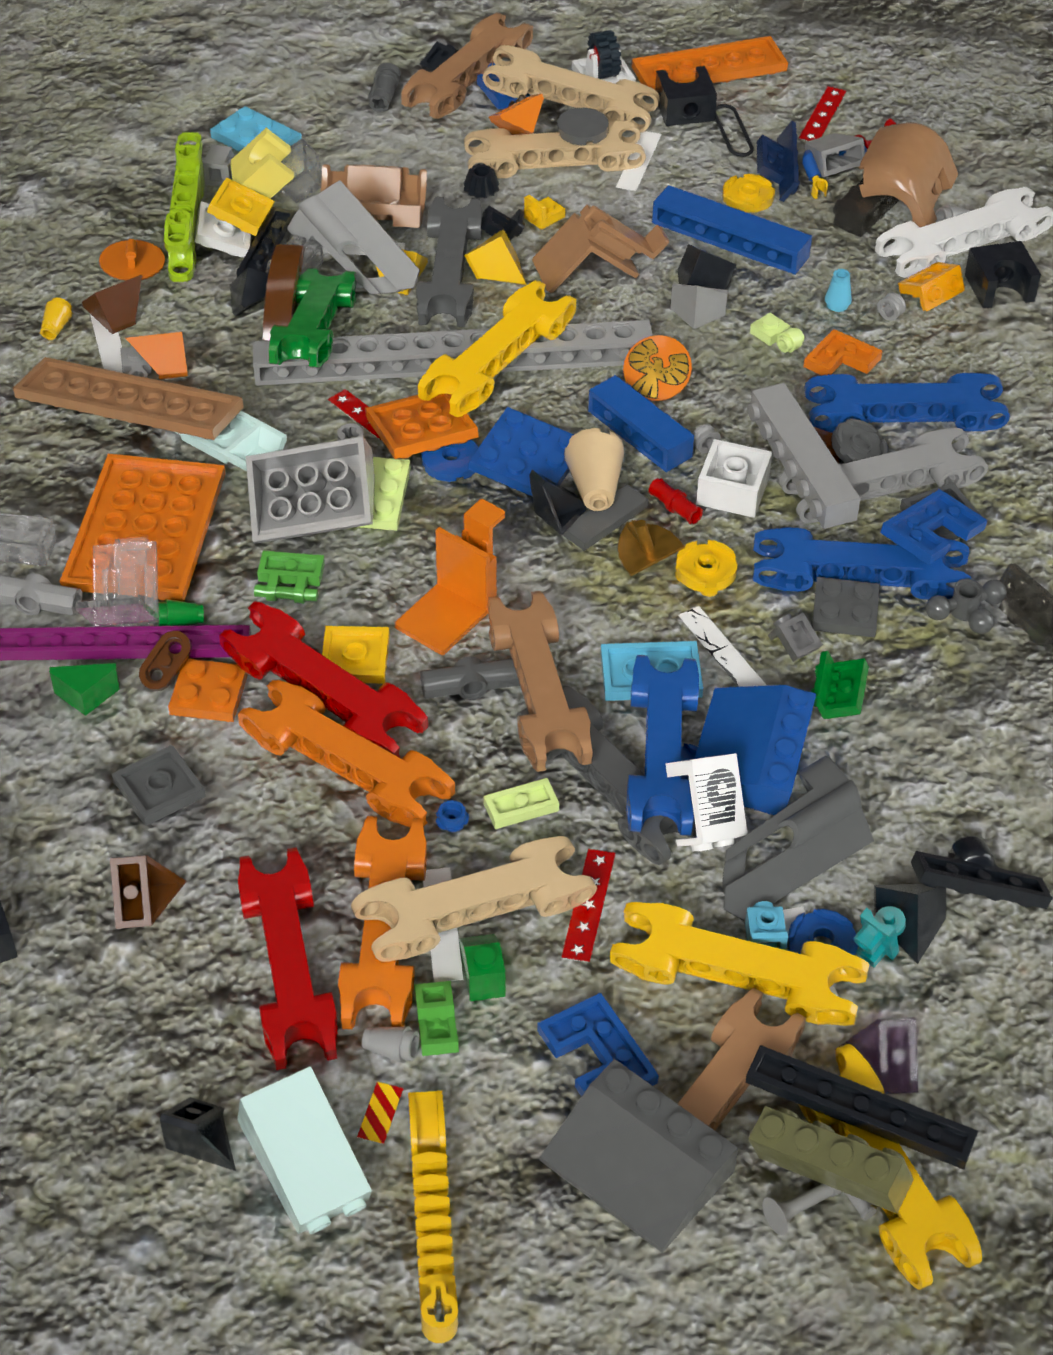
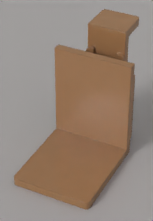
(598, 234)

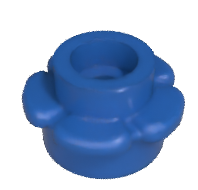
(449, 810)

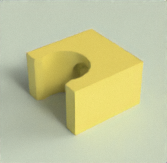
(260, 164)

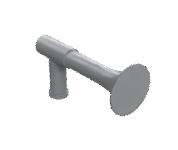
(780, 1213)

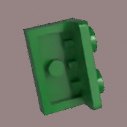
(839, 686)

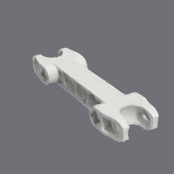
(1000, 218)

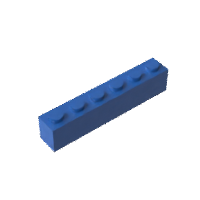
(731, 229)

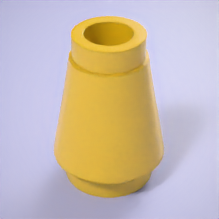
(55, 317)

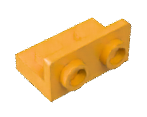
(934, 284)

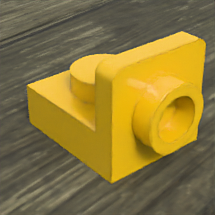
(542, 212)

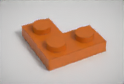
(839, 349)

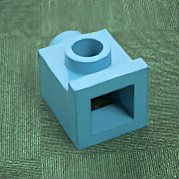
(766, 924)

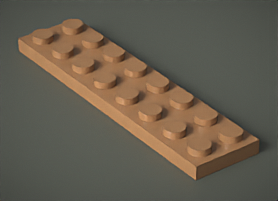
(129, 398)

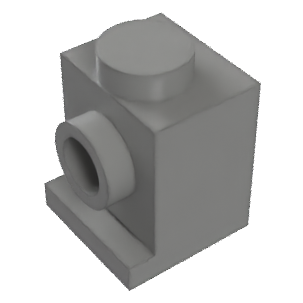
(217, 165)

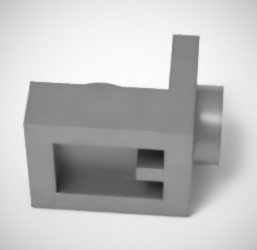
(796, 635)

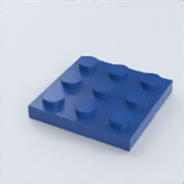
(519, 446)

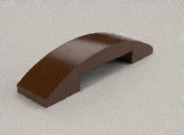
(282, 286)

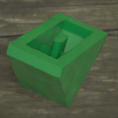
(85, 685)

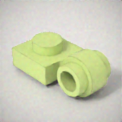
(773, 329)

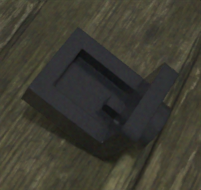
(495, 221)

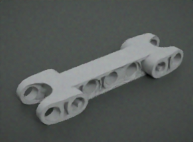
(927, 462)

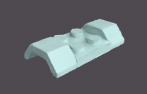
(239, 439)

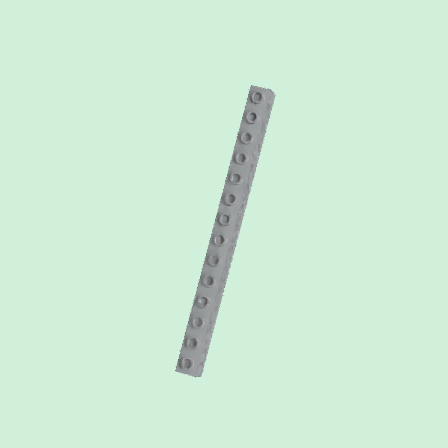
(413, 353)

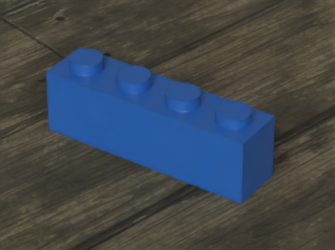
(641, 423)

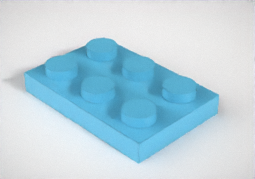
(245, 125)
(620, 658)

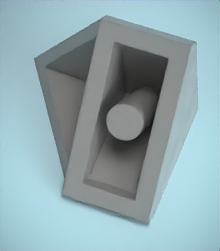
(698, 304)

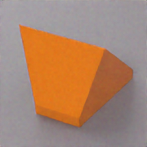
(519, 117)
(163, 353)

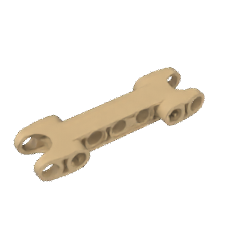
(529, 75)
(510, 152)
(425, 912)

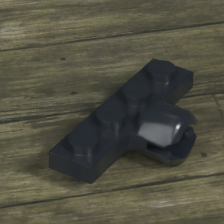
(975, 872)

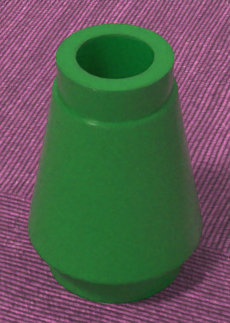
(179, 613)

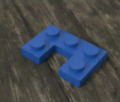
(914, 526)
(600, 1027)

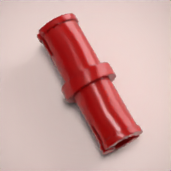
(675, 501)

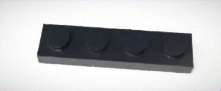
(271, 233)

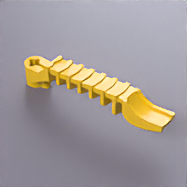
(432, 1212)

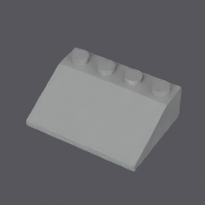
(311, 489)

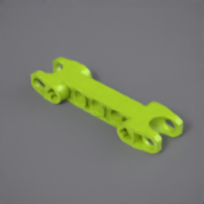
(185, 201)

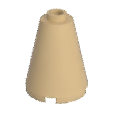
(595, 466)

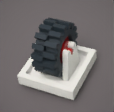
(603, 59)

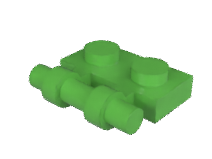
(289, 569)

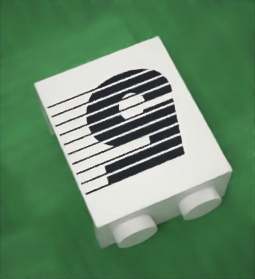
(715, 800)

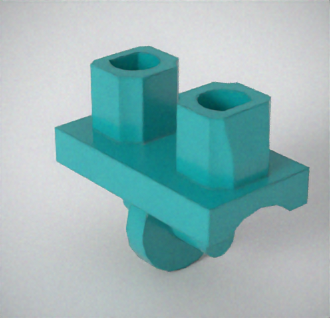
(879, 934)

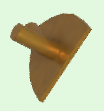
(645, 545)

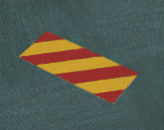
(380, 1112)

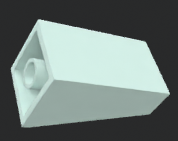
(303, 1151)

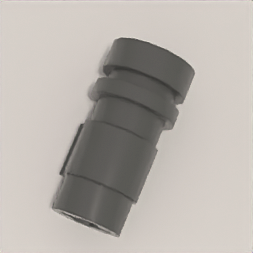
(385, 83)

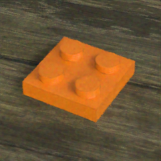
(208, 690)

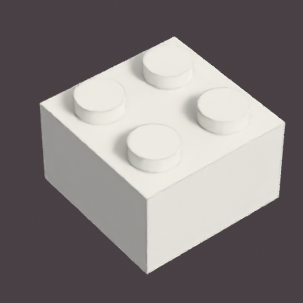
(734, 478)

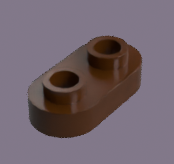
(162, 659)

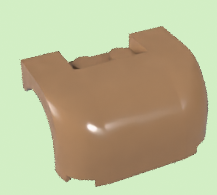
(909, 165)

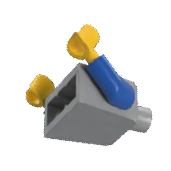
(830, 156)

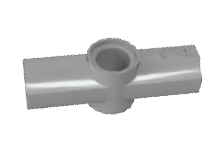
(38, 594)

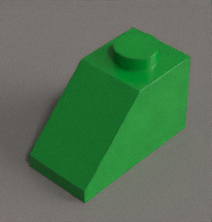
(483, 967)

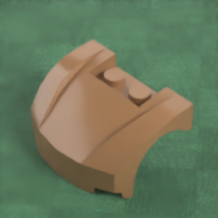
(384, 191)

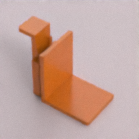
(463, 582)

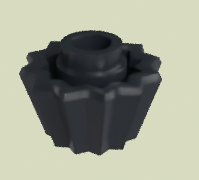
(481, 181)

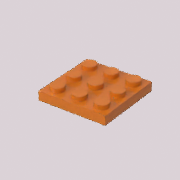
(419, 425)

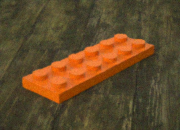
(722, 62)

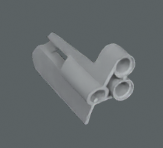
(338, 220)

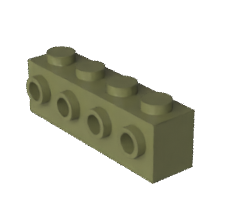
(832, 1158)

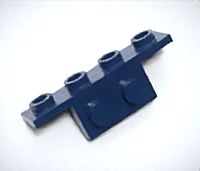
(779, 160)

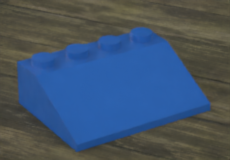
(767, 734)

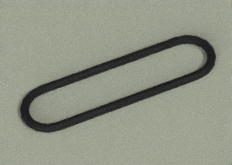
(742, 128)

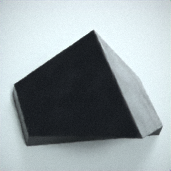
(704, 269)
(248, 290)
(555, 503)
(923, 911)
(198, 1132)

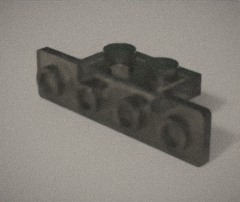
(1028, 605)

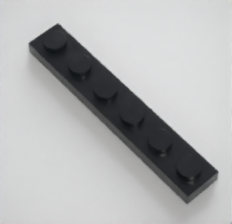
(862, 1107)

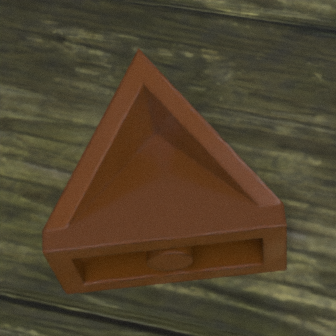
(115, 305)
(141, 890)

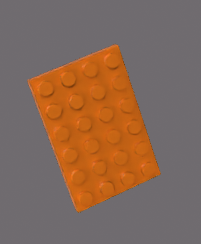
(150, 500)

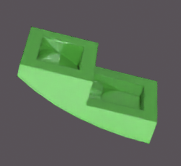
(436, 1018)

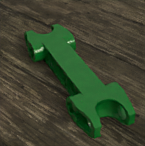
(309, 331)

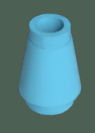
(839, 291)

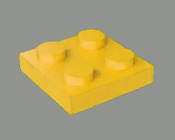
(240, 206)
(358, 650)

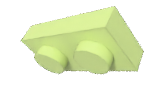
(521, 803)

